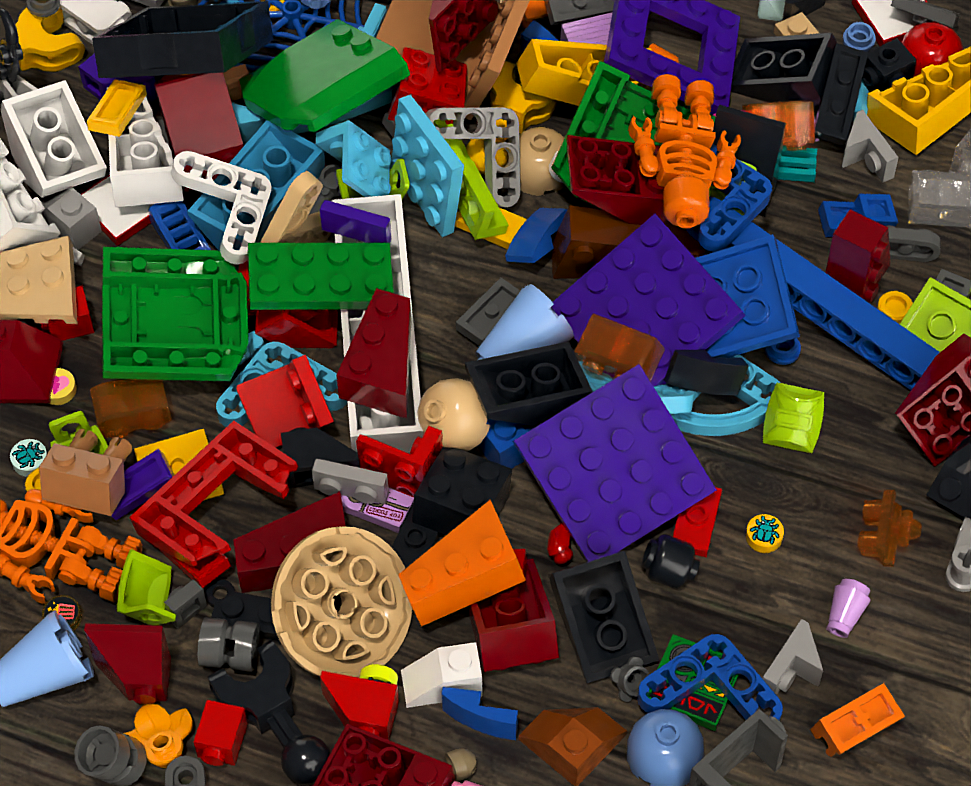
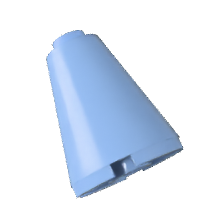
(526, 326)
(43, 662)

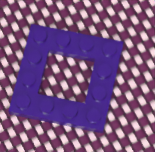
(717, 48)

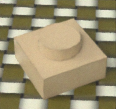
(794, 25)

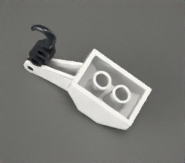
(44, 126)

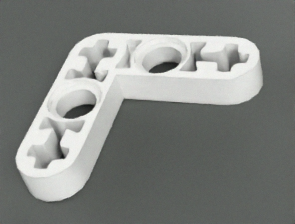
(242, 198)

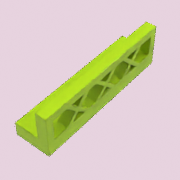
(475, 198)

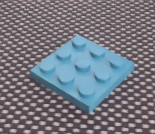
(430, 163)

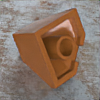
(572, 740)

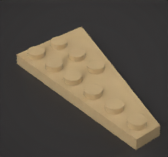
(39, 282)

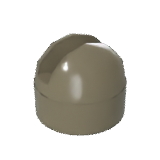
(463, 763)

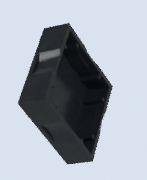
(183, 39)

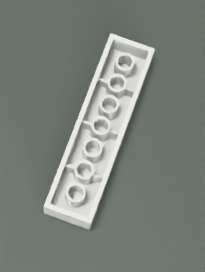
(364, 420)

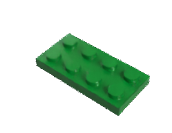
(317, 275)

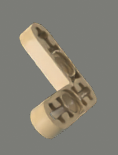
(292, 217)

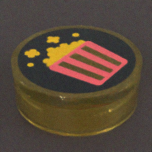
(67, 607)

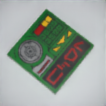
(705, 704)

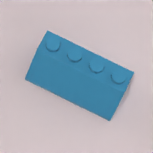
(270, 152)

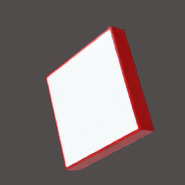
(884, 19)
(116, 222)

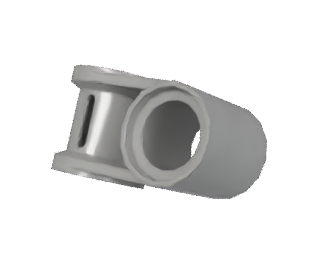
(959, 568)

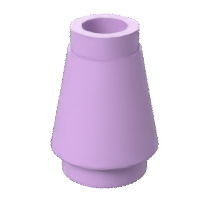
(847, 606)

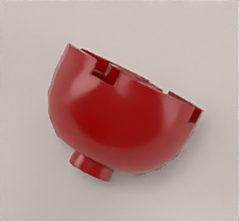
(931, 44)

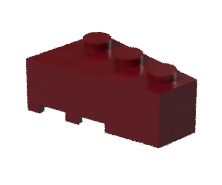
(859, 254)
(379, 356)
(265, 548)

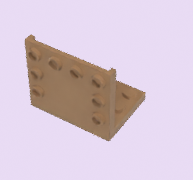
(408, 26)

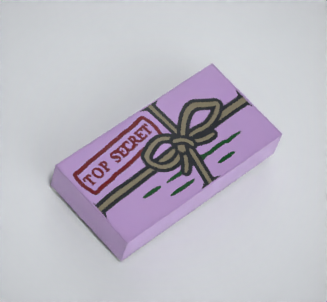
(385, 515)

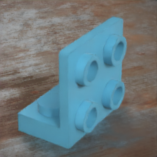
(362, 158)

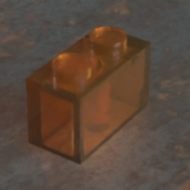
(617, 348)

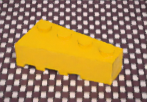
(560, 68)
(924, 106)

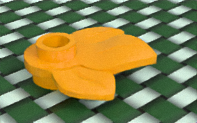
(161, 733)

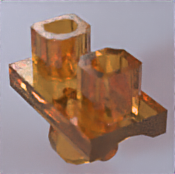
(894, 528)

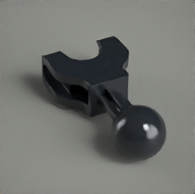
(270, 707)

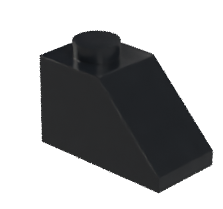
(311, 444)

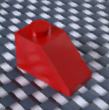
(361, 702)

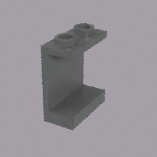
(757, 734)

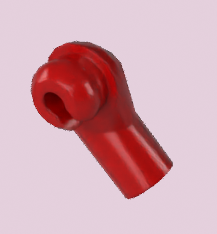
(558, 545)

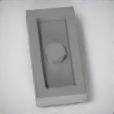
(351, 481)

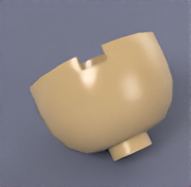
(536, 153)
(455, 410)

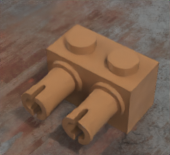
(85, 478)

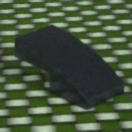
(702, 373)

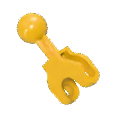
(44, 49)
(528, 107)

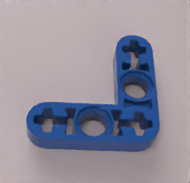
(737, 197)
(716, 670)

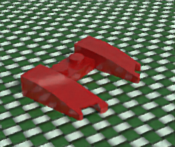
(235, 450)

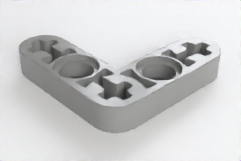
(489, 132)

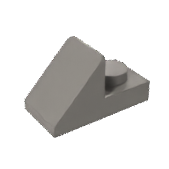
(869, 144)
(796, 657)

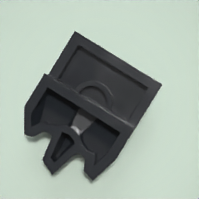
(953, 481)

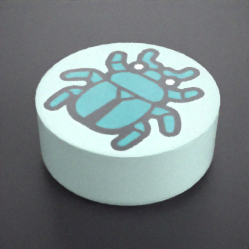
(27, 456)

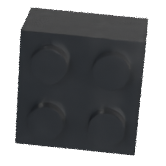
(457, 488)

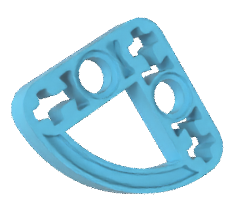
(736, 421)

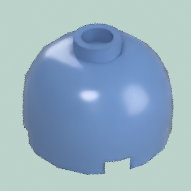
(664, 748)

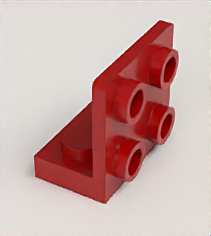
(428, 86)
(284, 401)
(403, 469)

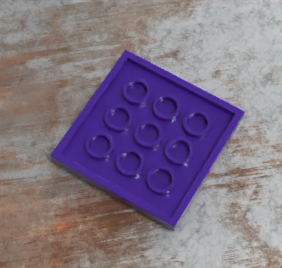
(655, 289)
(614, 465)

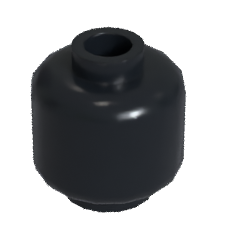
(670, 561)

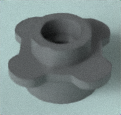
(621, 675)

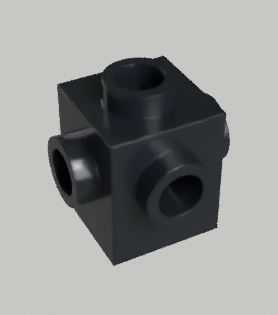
(887, 65)

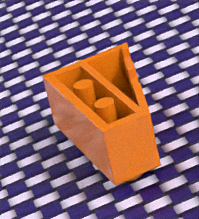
(462, 568)

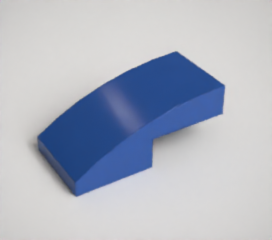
(873, 206)
(534, 236)
(467, 709)

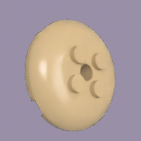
(373, 601)

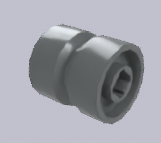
(215, 644)
(110, 756)

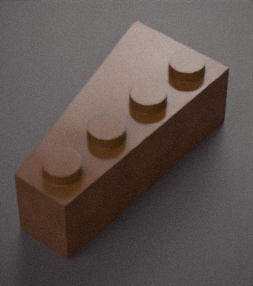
(591, 234)

